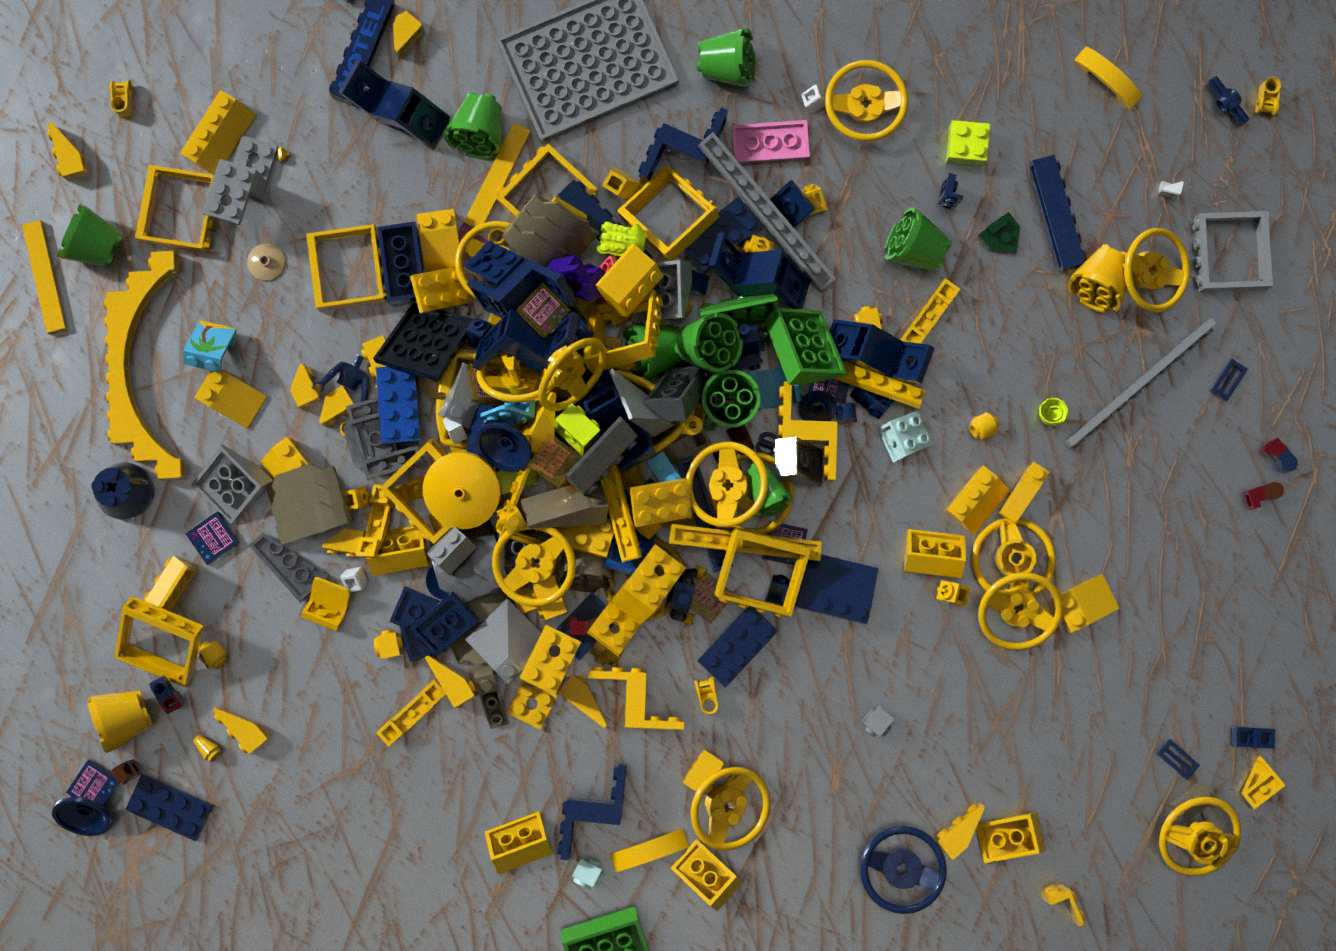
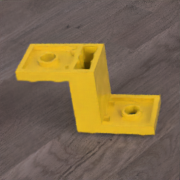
(810, 431)
(636, 600)
(543, 677)
(636, 699)

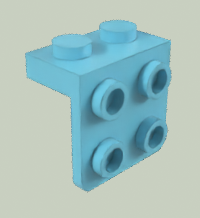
(511, 413)

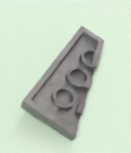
(287, 566)

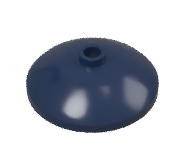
(503, 447)
(81, 816)

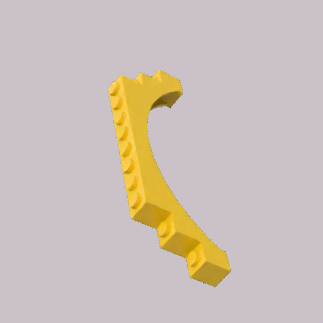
(121, 320)

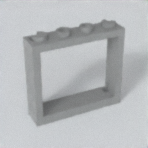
(1263, 249)

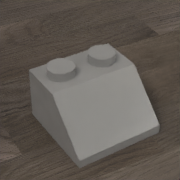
(451, 550)

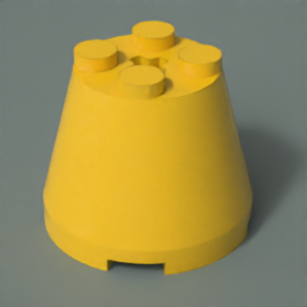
(1100, 280)
(118, 717)

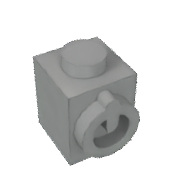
(877, 721)

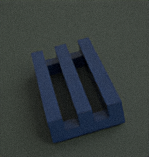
(1220, 392)
(1165, 748)

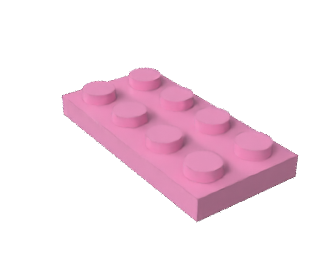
(770, 141)

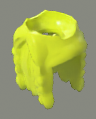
(617, 238)

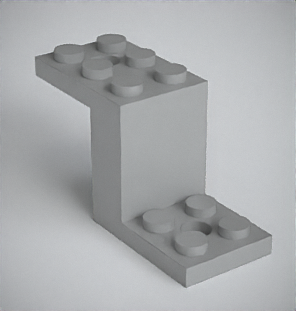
(240, 180)

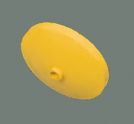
(470, 475)

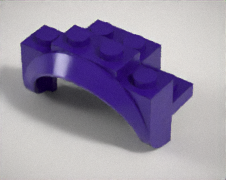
(579, 276)

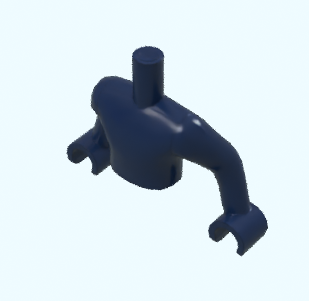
(349, 376)

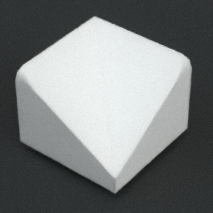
(814, 98)
(1170, 190)
(455, 431)
(354, 579)

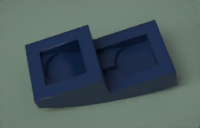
(1253, 737)

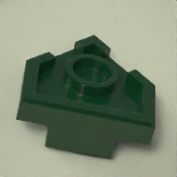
(1002, 235)

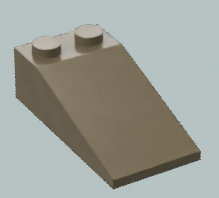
(566, 508)

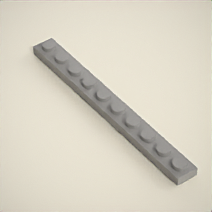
(766, 211)
(1147, 379)

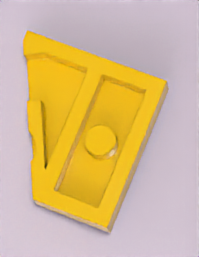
(1261, 784)

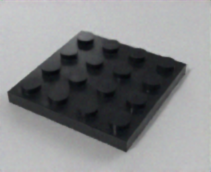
(424, 342)

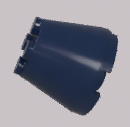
(123, 490)

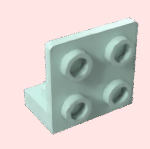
(905, 436)

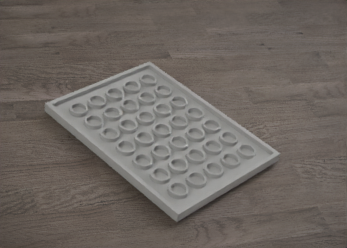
(586, 63)

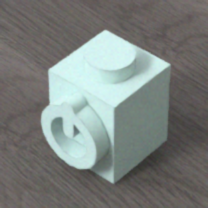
(588, 873)

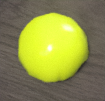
(1053, 412)

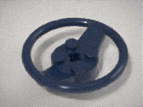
(915, 874)

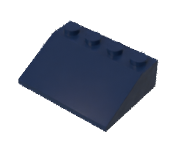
(838, 589)

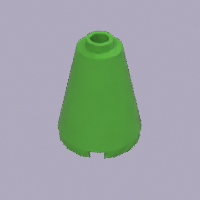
(776, 496)

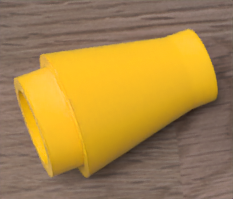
(208, 749)

